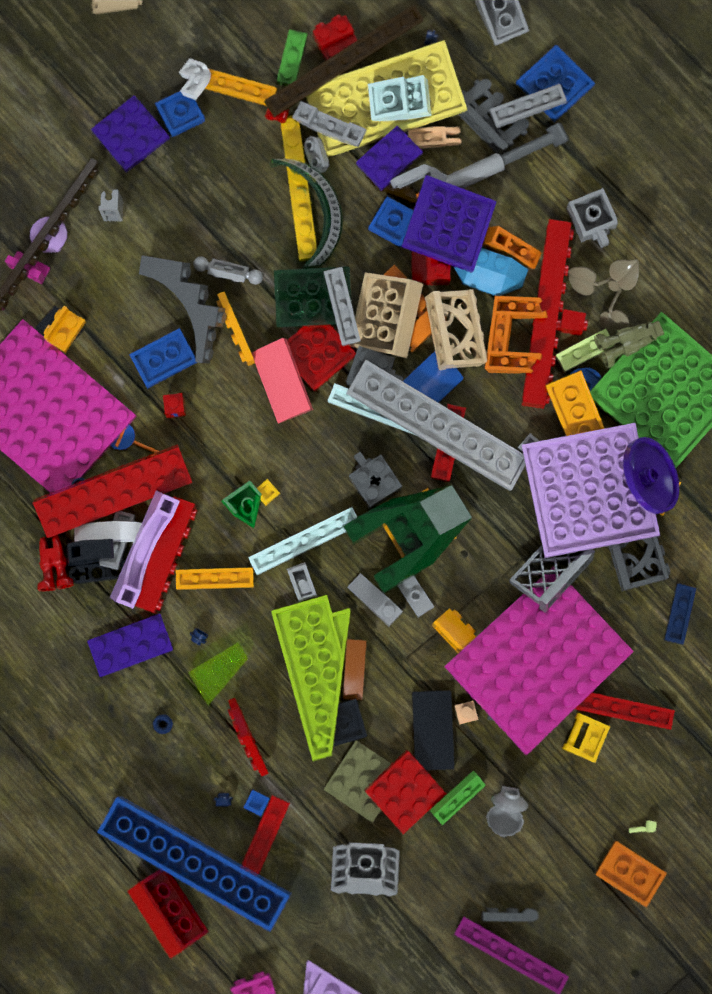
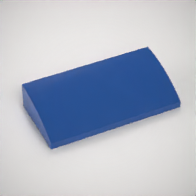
(432, 381)

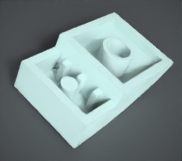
(399, 99)

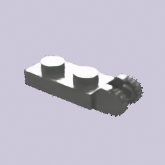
(511, 914)

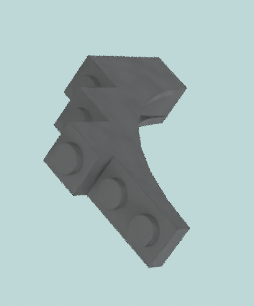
(193, 297)

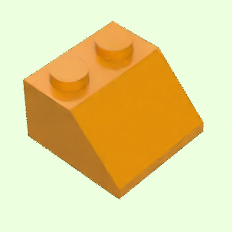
(454, 630)

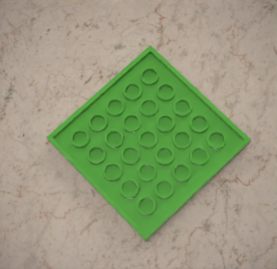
(662, 391)

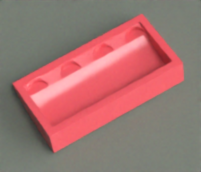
(282, 380)

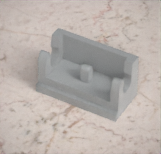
(111, 209)

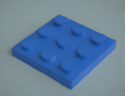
(553, 70)

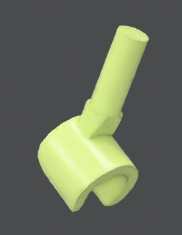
(650, 827)

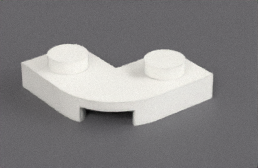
(198, 78)

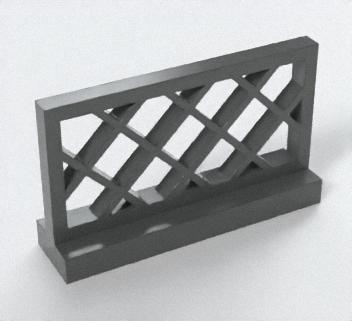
(561, 583)

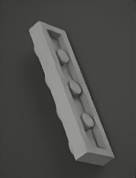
(528, 105)
(342, 306)

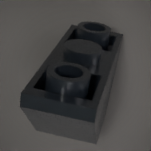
(89, 551)

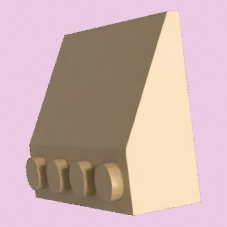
(387, 313)

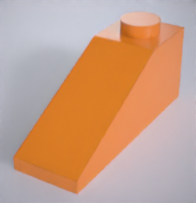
(506, 244)

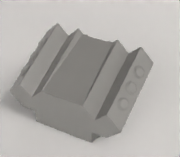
(365, 869)

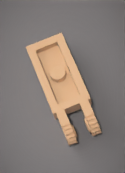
(434, 136)

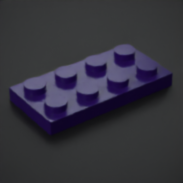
(130, 645)

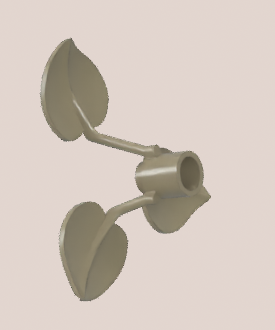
(623, 276)

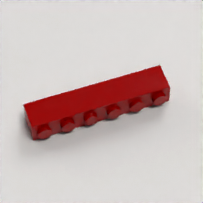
(164, 556)

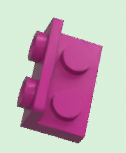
(37, 273)
(259, 984)

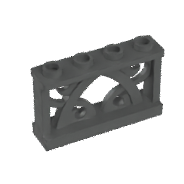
(625, 572)

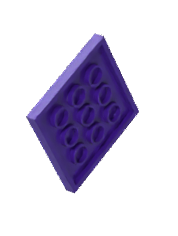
(448, 224)

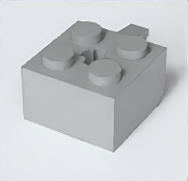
(593, 227)

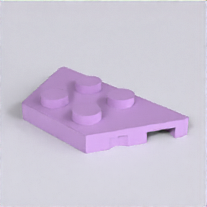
(321, 982)

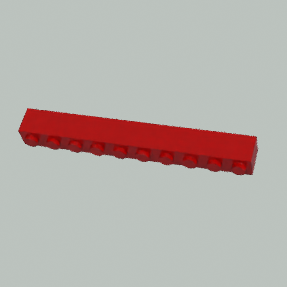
(544, 329)

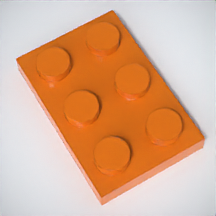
(630, 873)

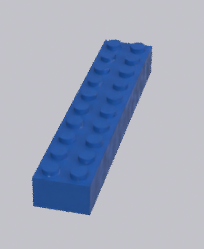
(194, 863)

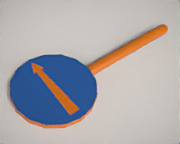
(126, 440)

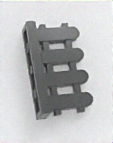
(483, 125)

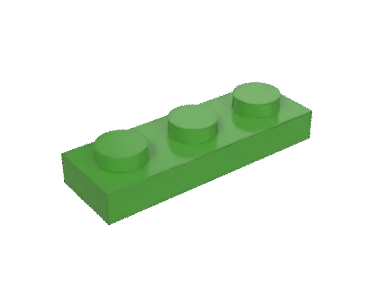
(292, 57)
(457, 797)

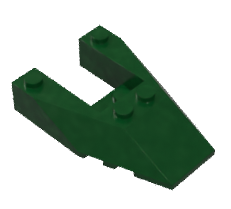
(420, 525)

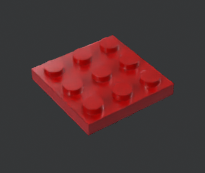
(319, 354)
(405, 792)

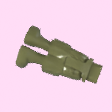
(631, 341)

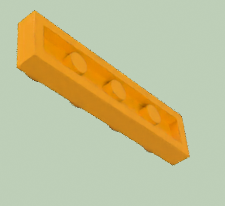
(240, 87)
(237, 337)
(214, 578)

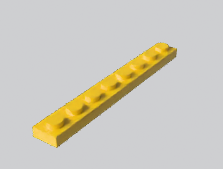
(299, 191)

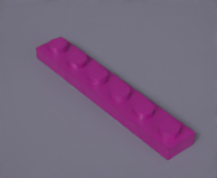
(511, 955)

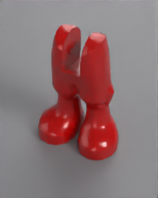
(50, 558)

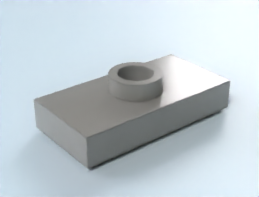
(415, 596)

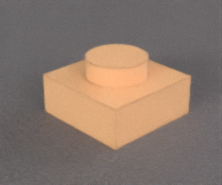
(466, 712)

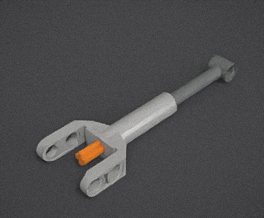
(486, 167)

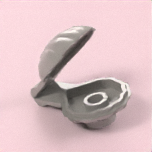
(506, 815)

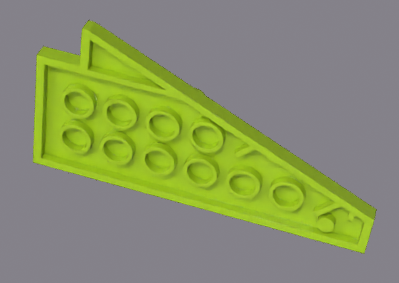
(314, 655)

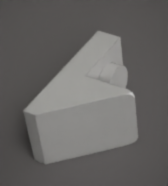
(301, 582)

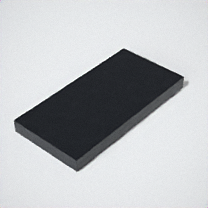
(433, 729)

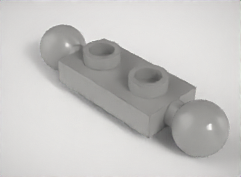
(228, 270)

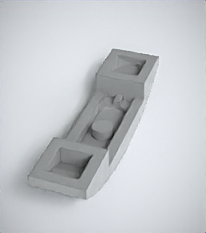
(328, 125)

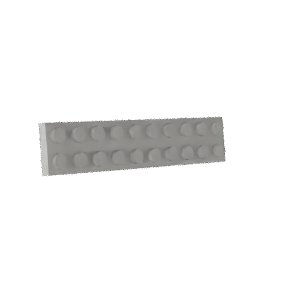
(437, 425)

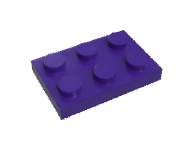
(389, 157)

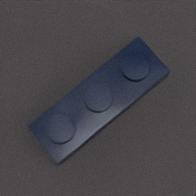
(679, 614)

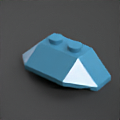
(494, 274)

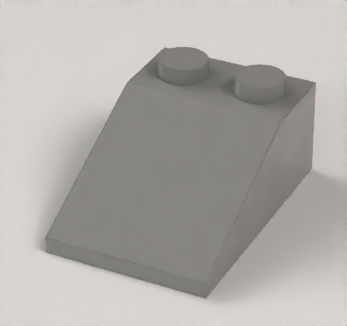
(502, 19)

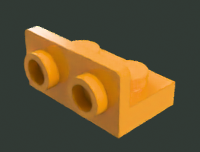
(63, 329)

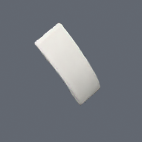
(117, 530)

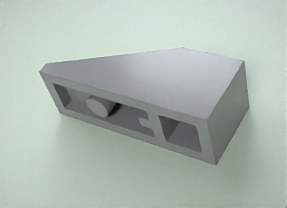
(375, 600)

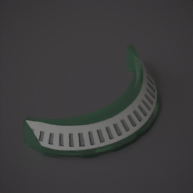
(331, 209)

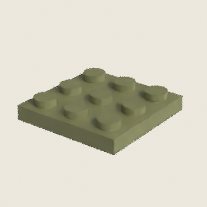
(353, 775)

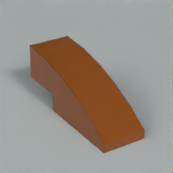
(354, 669)

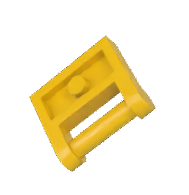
(592, 740)

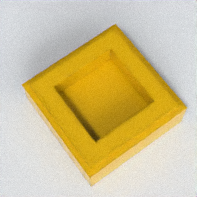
(268, 492)

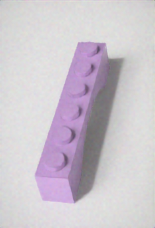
(132, 574)

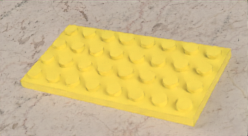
(349, 94)

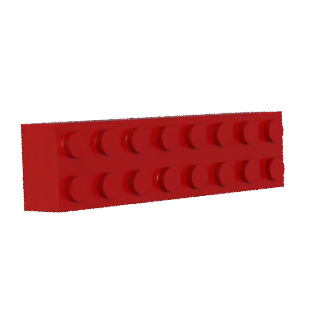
(112, 491)

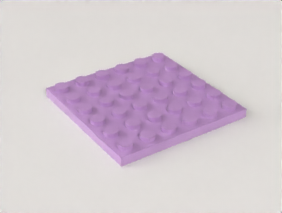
(584, 492)

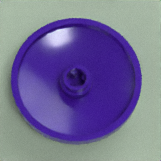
(651, 475)

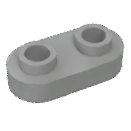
(316, 154)

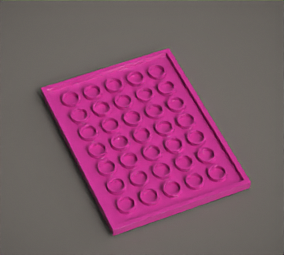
(52, 411)
(538, 665)

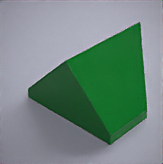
(244, 503)

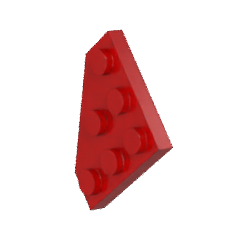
(246, 737)

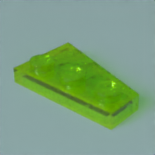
(217, 671)

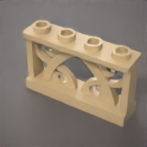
(468, 317)

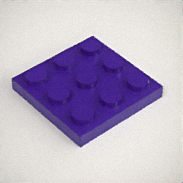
(130, 133)

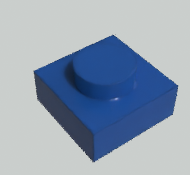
(256, 803)

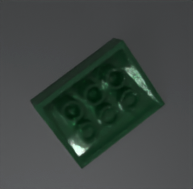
(304, 297)

